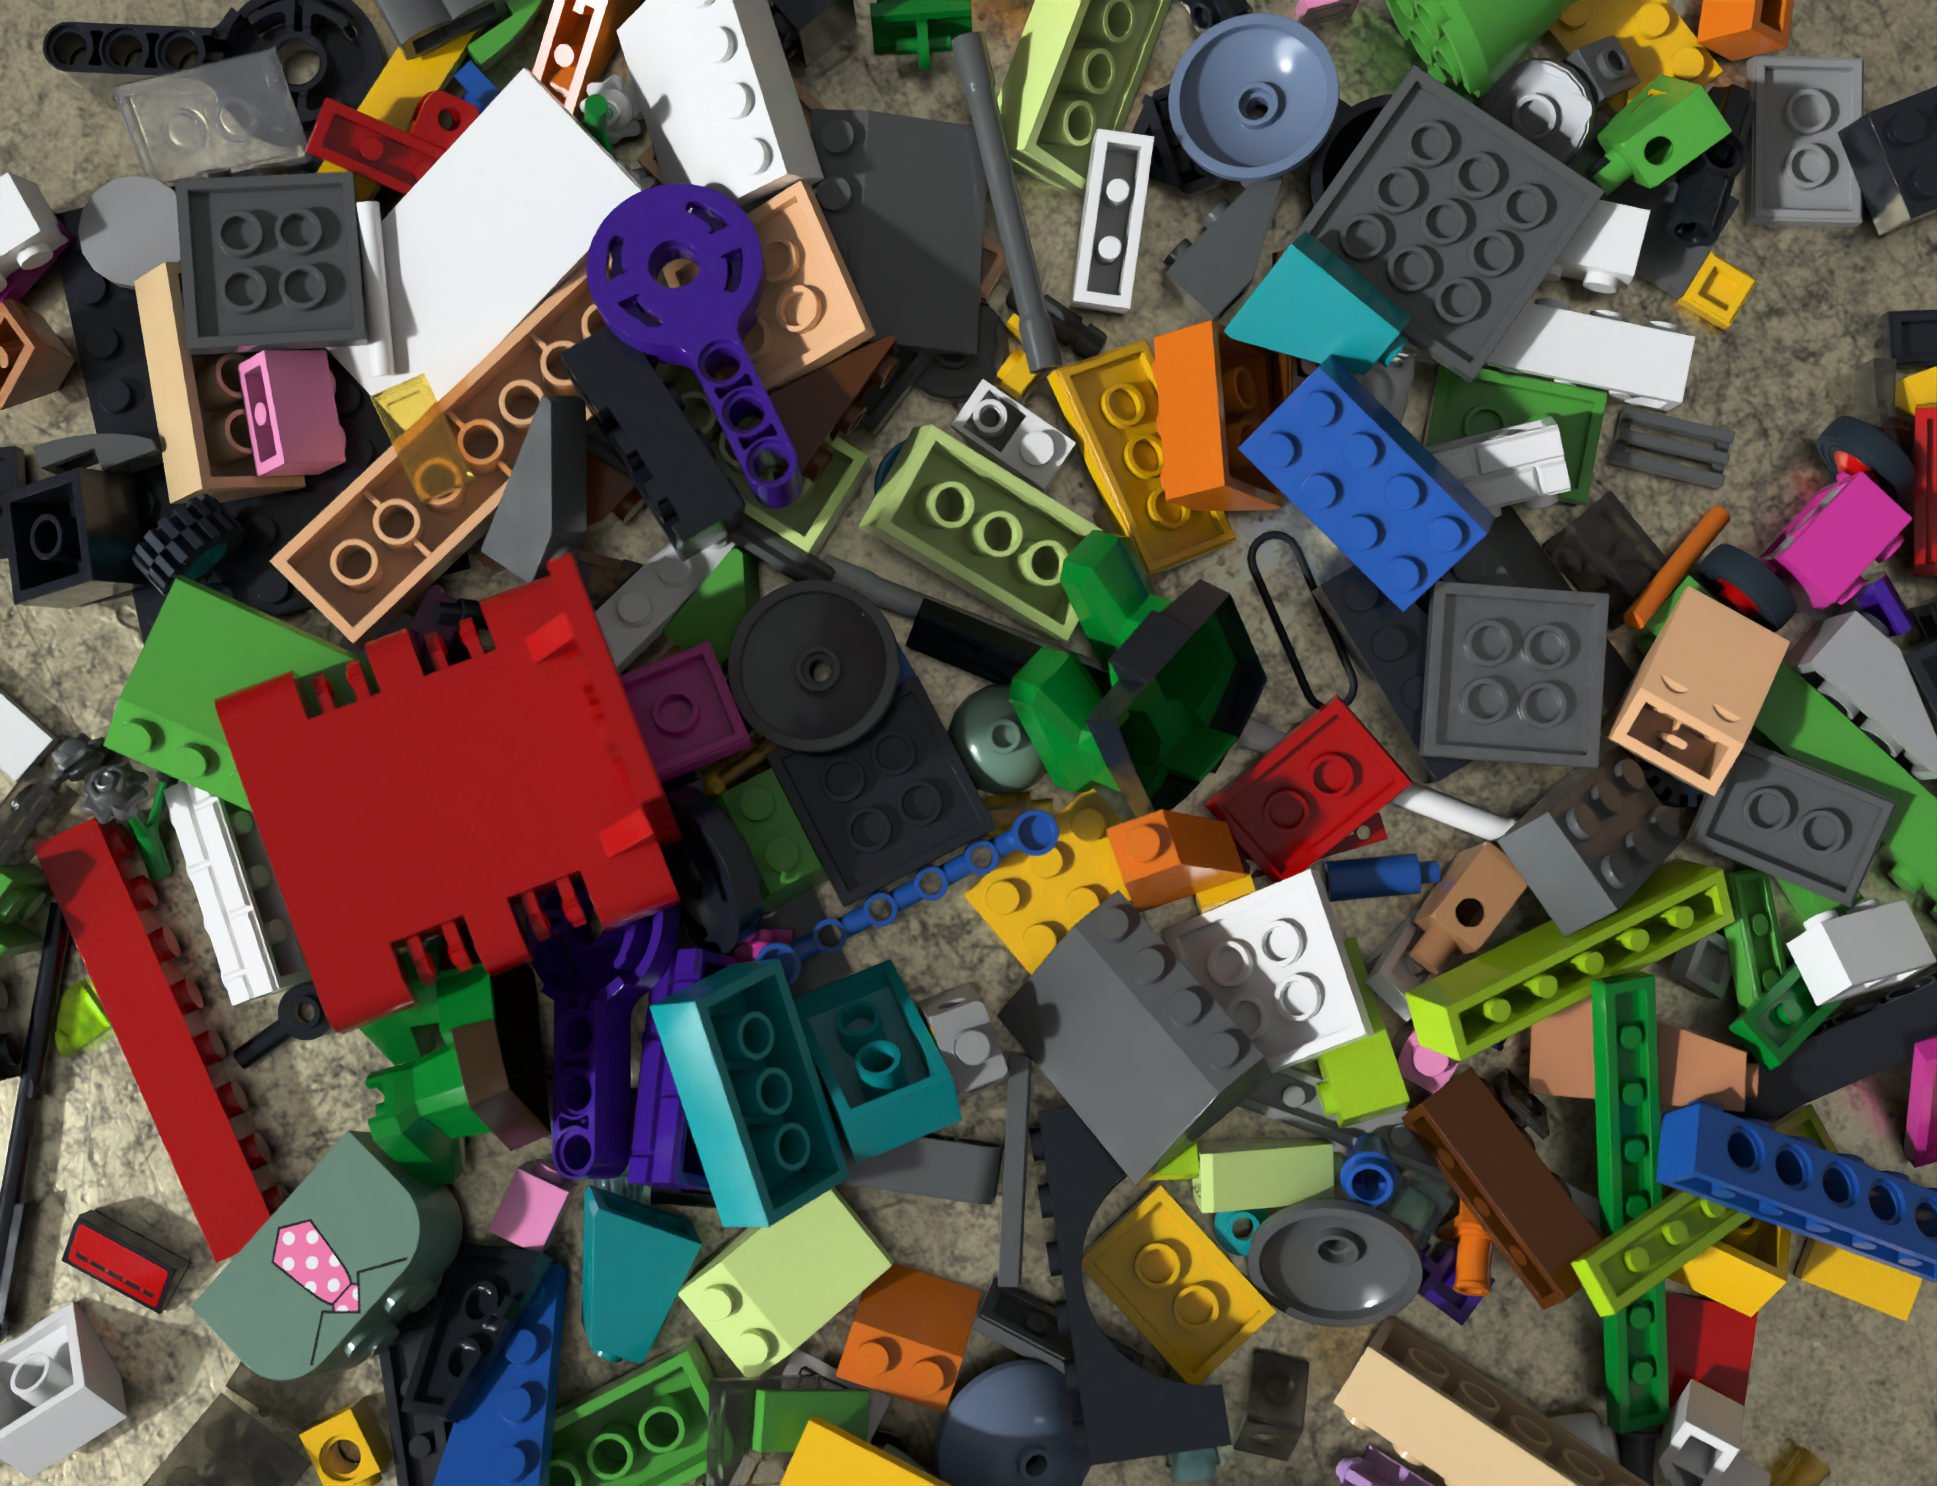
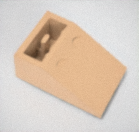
(1697, 691)

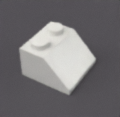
(56, 1391)

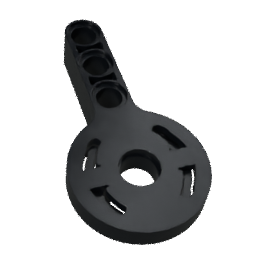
(344, 71)
(711, 870)

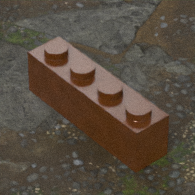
(1505, 1185)

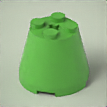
(1474, 39)

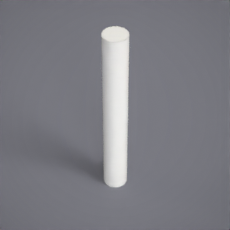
(375, 288)

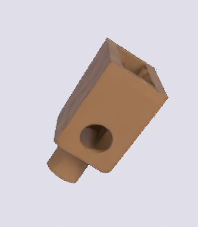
(1481, 889)

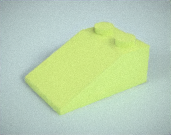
(784, 1281)

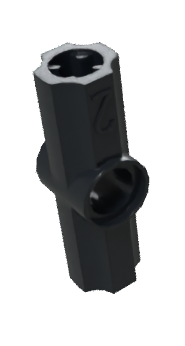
(1709, 178)

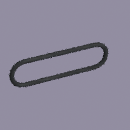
(1279, 626)

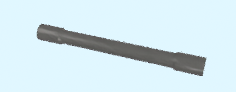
(979, 86)

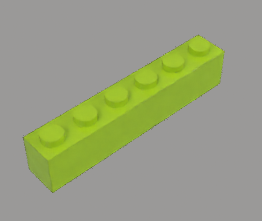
(1549, 972)

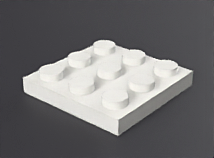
(1278, 969)

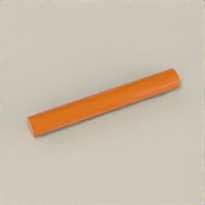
(1676, 568)

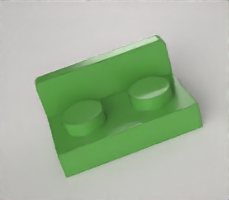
(19, 900)

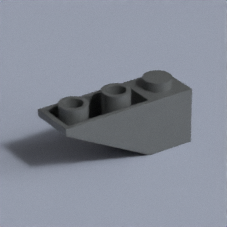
(1224, 259)

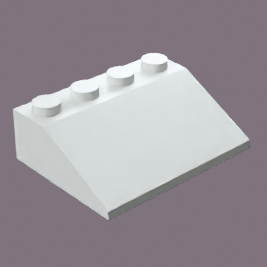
(719, 98)

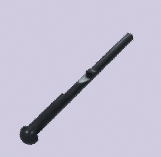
(30, 1090)

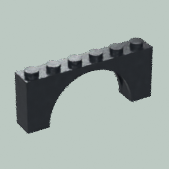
(1122, 1405)

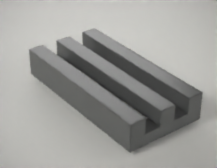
(1718, 457)

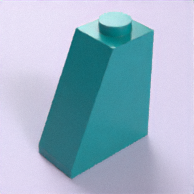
(1319, 308)
(630, 1272)

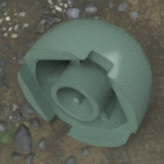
(994, 742)

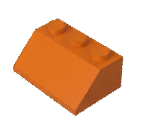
(1209, 405)

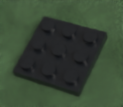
(884, 799)

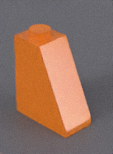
(1173, 856)

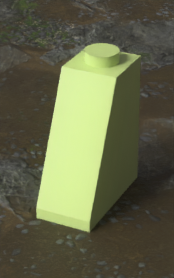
(1264, 1173)

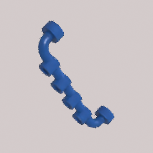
(1032, 833)

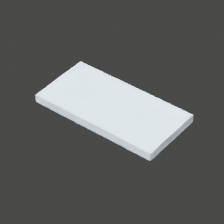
(489, 235)

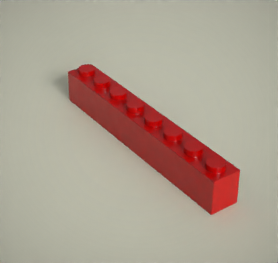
(163, 1032)

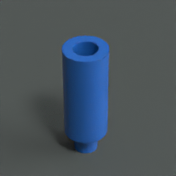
(1378, 876)

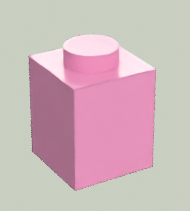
(533, 1206)

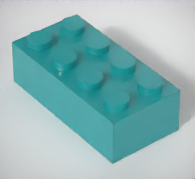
(750, 1093)

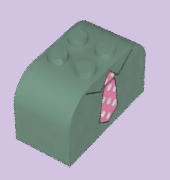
(335, 1266)

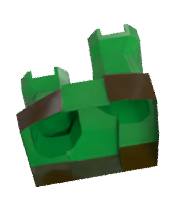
(467, 1082)

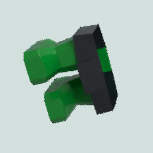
(1177, 679)

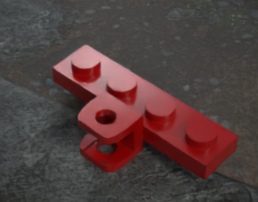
(384, 152)

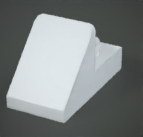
(1394, 971)

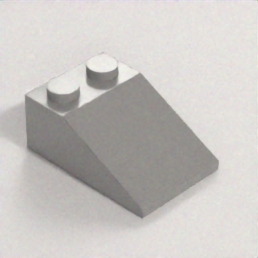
(1871, 685)

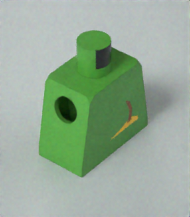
(1656, 134)

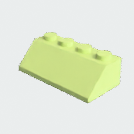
(1070, 77)

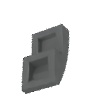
(113, 451)

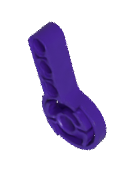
(700, 321)
(595, 1027)

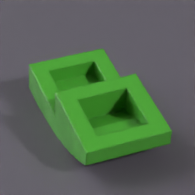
(503, 38)

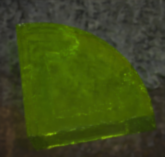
(80, 1019)

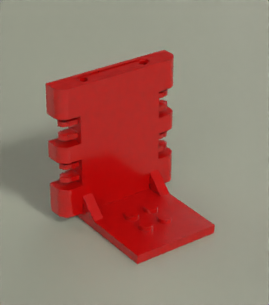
(454, 797)

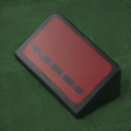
(123, 1260)

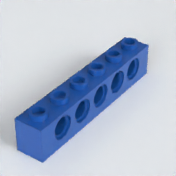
(1799, 1186)

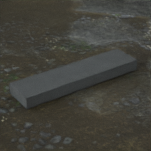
(1014, 1169)

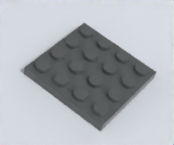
(1450, 219)

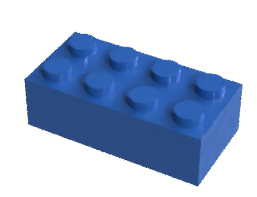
(1367, 483)

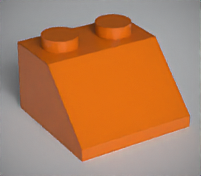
(910, 1335)

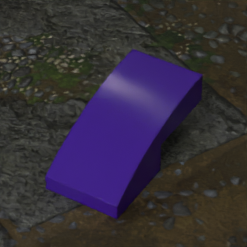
(1883, 602)

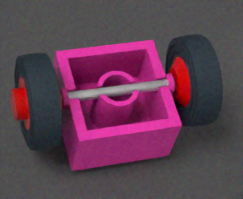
(1829, 540)

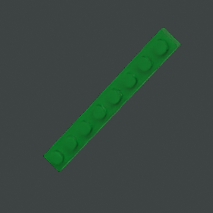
(1627, 1187)

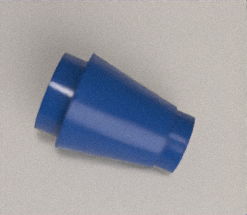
(1369, 1171)

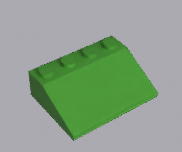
(203, 651)

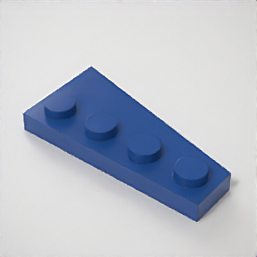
(511, 1418)

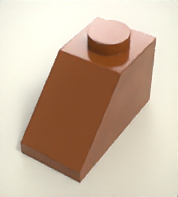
(30, 355)

